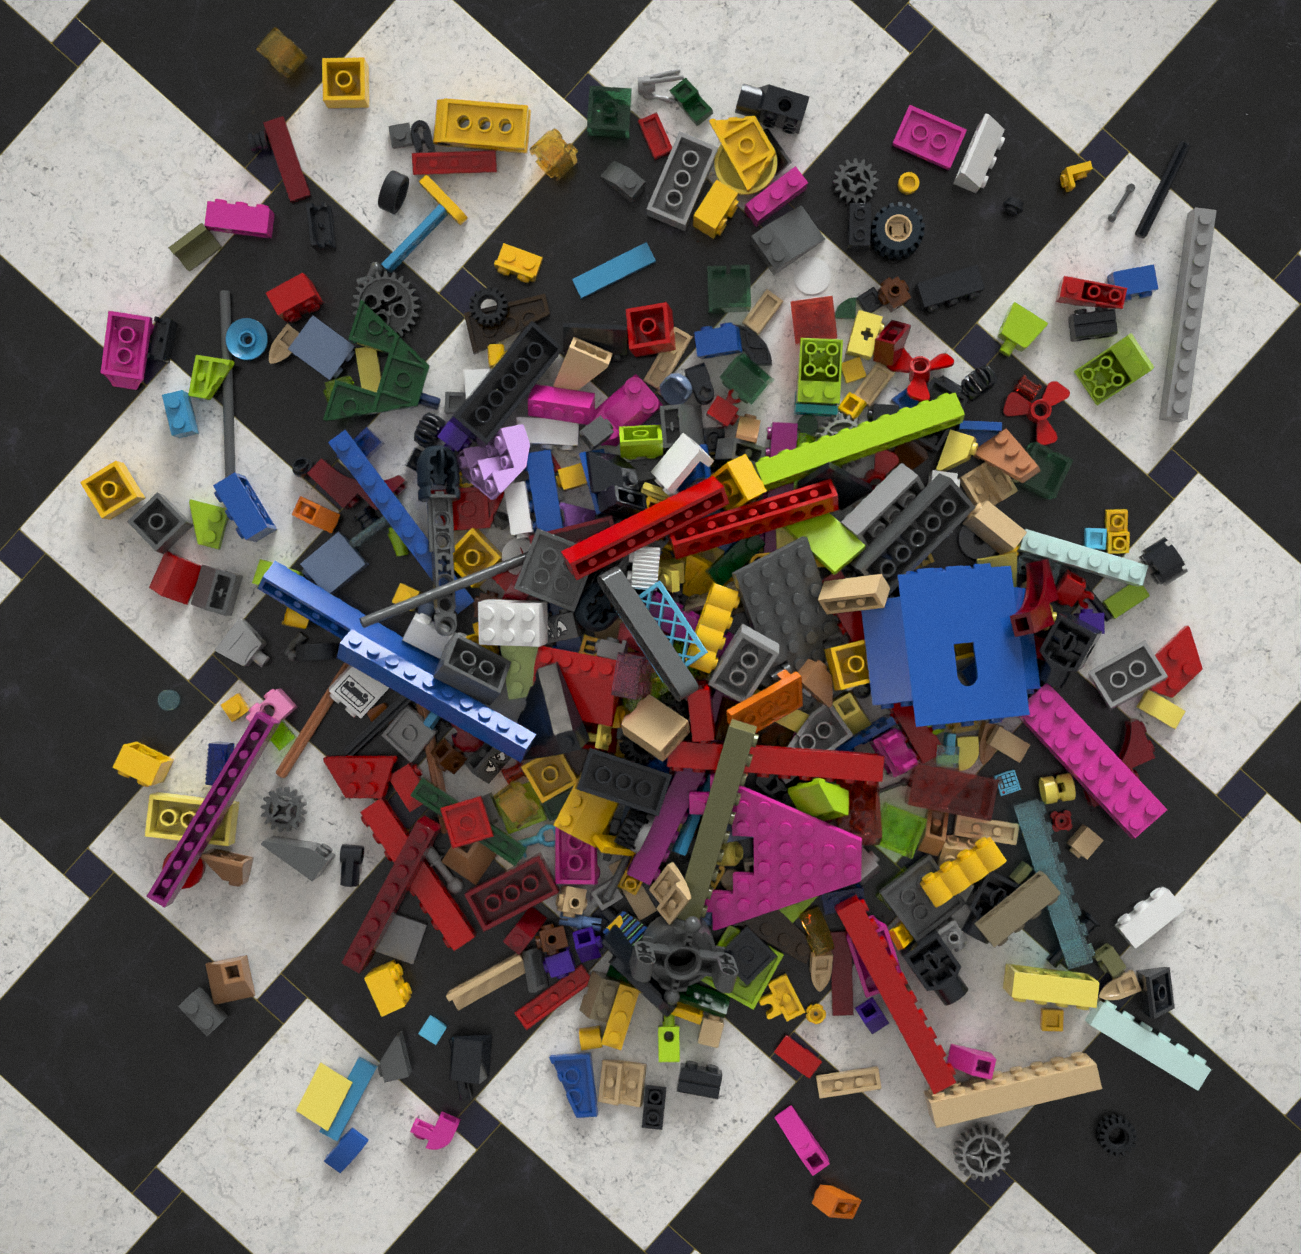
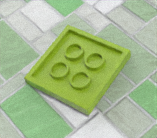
(745, 994)

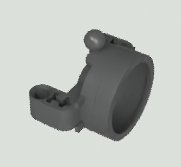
(662, 940)

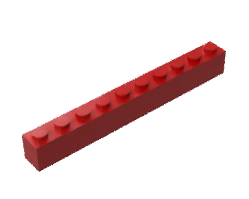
(921, 738)
(785, 762)
(895, 994)

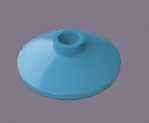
(237, 335)

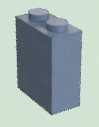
(322, 348)
(334, 564)

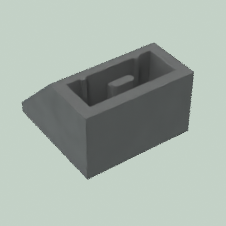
(681, 419)
(216, 590)

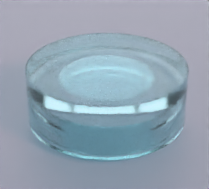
(168, 700)

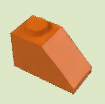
(316, 514)
(835, 1202)

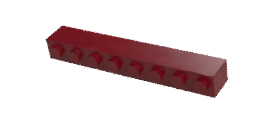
(391, 894)

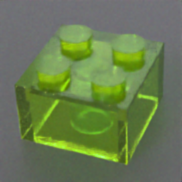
(901, 829)

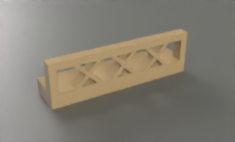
(487, 981)

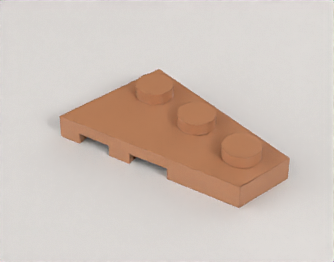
(1008, 455)

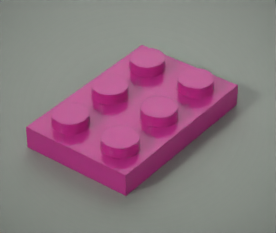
(929, 137)

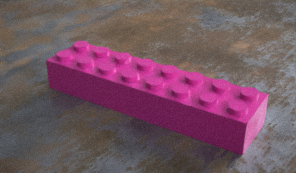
(1091, 762)

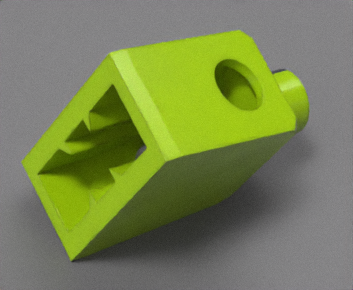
(1019, 329)
(668, 1048)

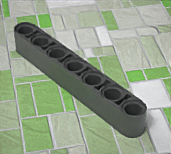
(647, 633)

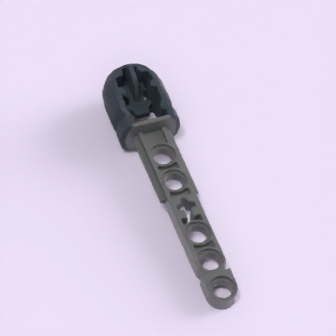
(435, 460)
(590, 617)

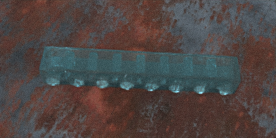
(1045, 859)

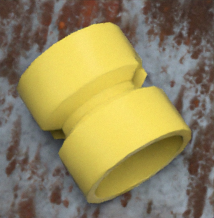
(1049, 788)

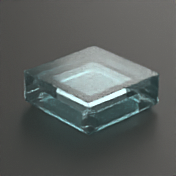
(947, 756)

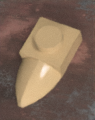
(280, 346)
(821, 969)
(1121, 987)

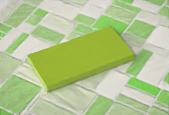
(828, 540)

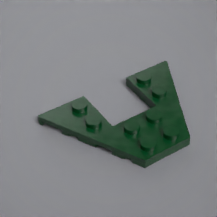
(401, 378)

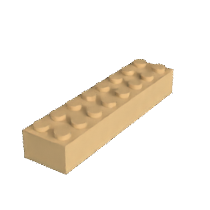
(1013, 1089)

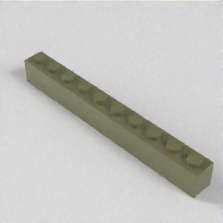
(718, 815)

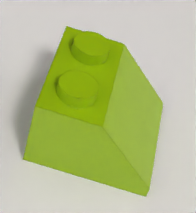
(641, 441)

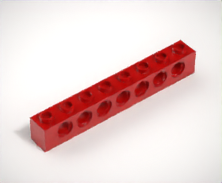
(754, 519)

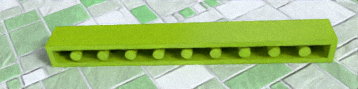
(860, 441)

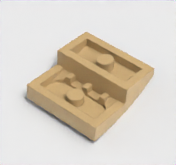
(987, 484)
(671, 892)
(622, 1082)

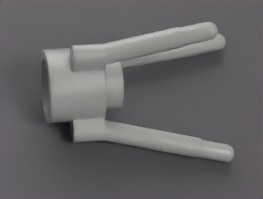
(647, 84)

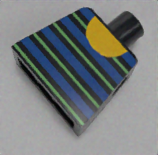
(627, 923)

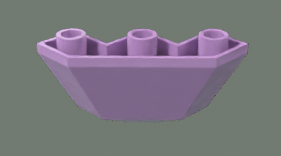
(498, 462)

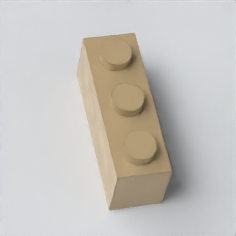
(854, 594)

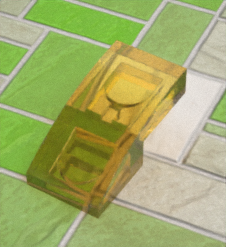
(818, 931)

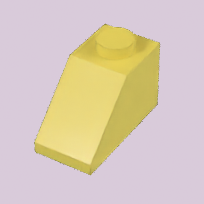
(956, 450)

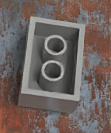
(744, 663)
(1127, 675)

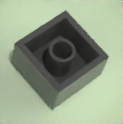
(160, 523)

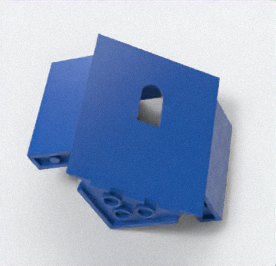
(915, 639)

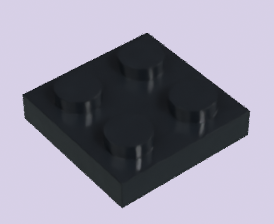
(750, 954)

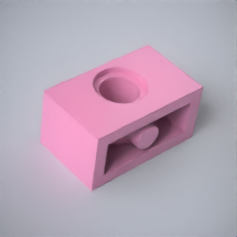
(279, 700)

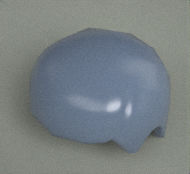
(676, 389)

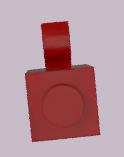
(724, 411)
(1072, 588)

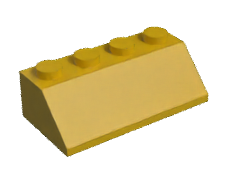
(585, 815)

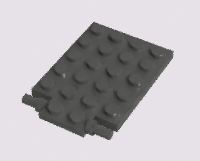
(783, 605)

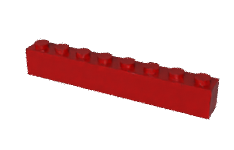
(645, 527)
(427, 885)

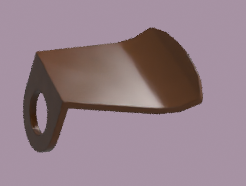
(910, 455)

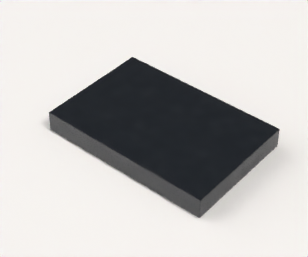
(846, 484)

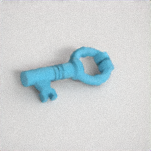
(539, 838)

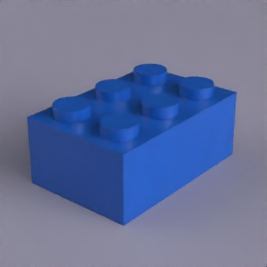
(244, 507)

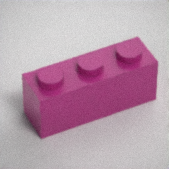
(776, 196)
(239, 218)
(561, 404)

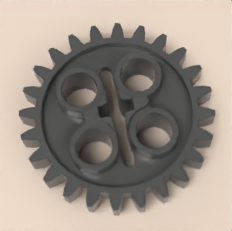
(377, 288)

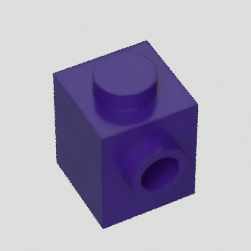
(454, 438)
(1094, 619)
(587, 944)
(560, 963)
(872, 1015)

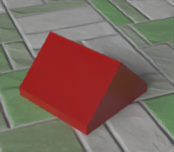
(175, 578)

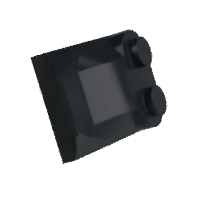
(936, 388)

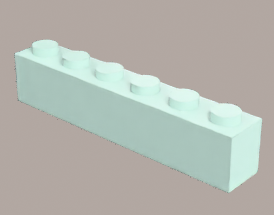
(1083, 558)
(1148, 1044)

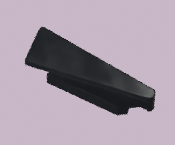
(621, 950)

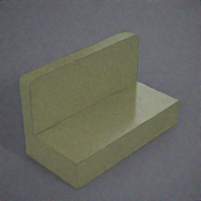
(195, 247)

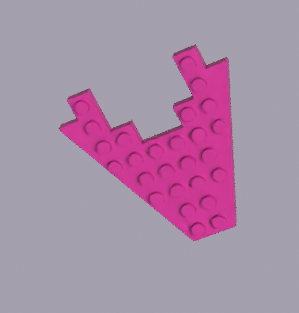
(792, 858)

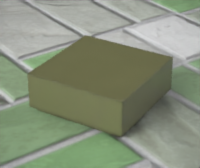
(1021, 872)

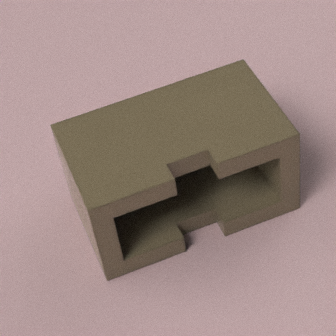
(600, 996)

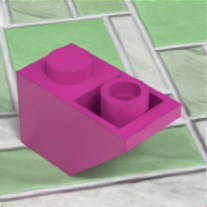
(972, 1061)

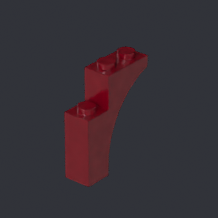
(347, 490)
(1040, 591)
(1134, 751)

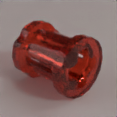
(1027, 387)
(513, 773)

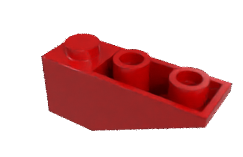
(1090, 293)

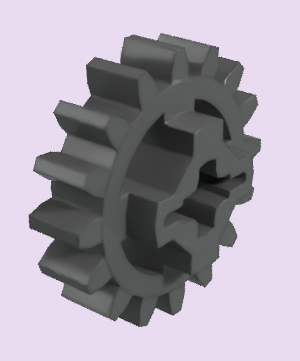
(846, 178)
(278, 802)

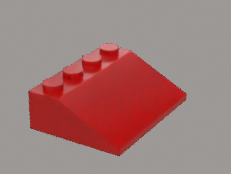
(588, 680)

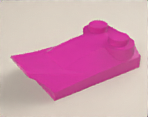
(126, 349)
(628, 407)
(574, 860)
(866, 980)

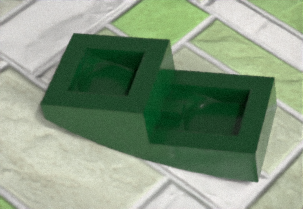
(691, 102)

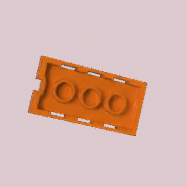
(770, 703)

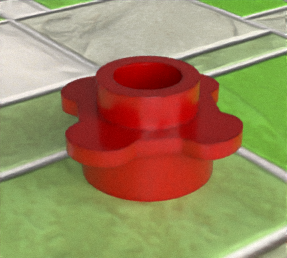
(1065, 825)

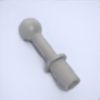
(454, 884)

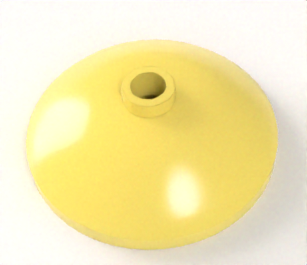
(728, 176)

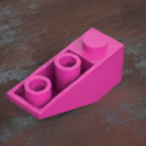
(802, 1140)

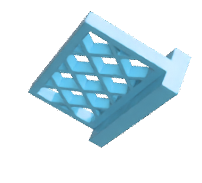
(678, 614)

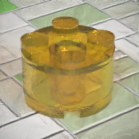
(281, 52)
(554, 154)
(516, 804)

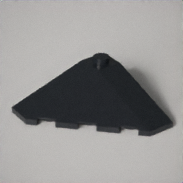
(552, 716)

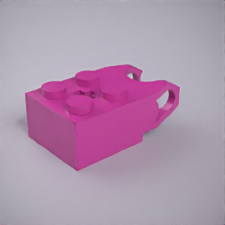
(896, 754)

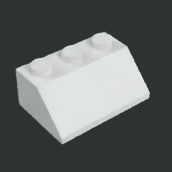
(980, 155)

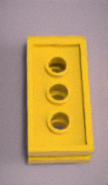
(454, 112)

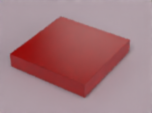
(466, 822)

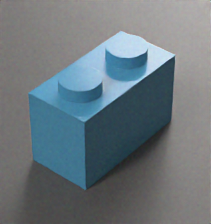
(180, 414)

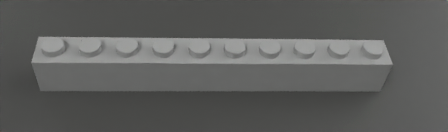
(1187, 315)

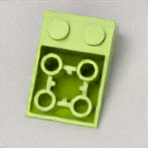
(1114, 369)
(819, 371)

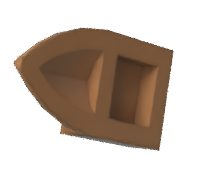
(985, 750)

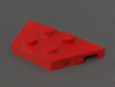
(473, 509)
(1179, 661)
(361, 774)

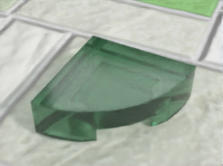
(846, 309)

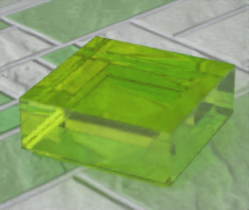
(282, 736)

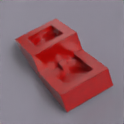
(798, 1057)

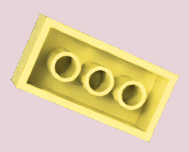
(171, 814)
(1051, 985)

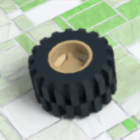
(897, 231)

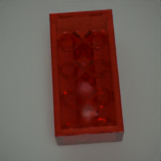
(951, 791)
(863, 812)

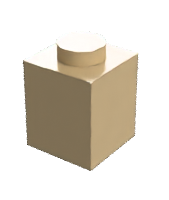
(1084, 842)
(710, 1030)

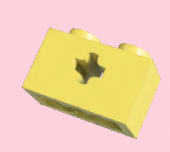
(864, 323)

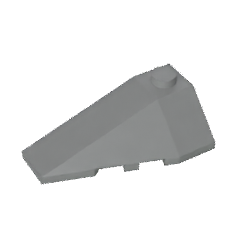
(821, 730)

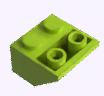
(820, 799)

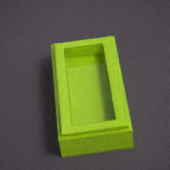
(1125, 599)

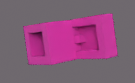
(438, 1135)

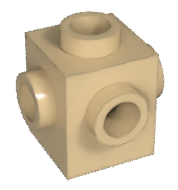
(571, 901)

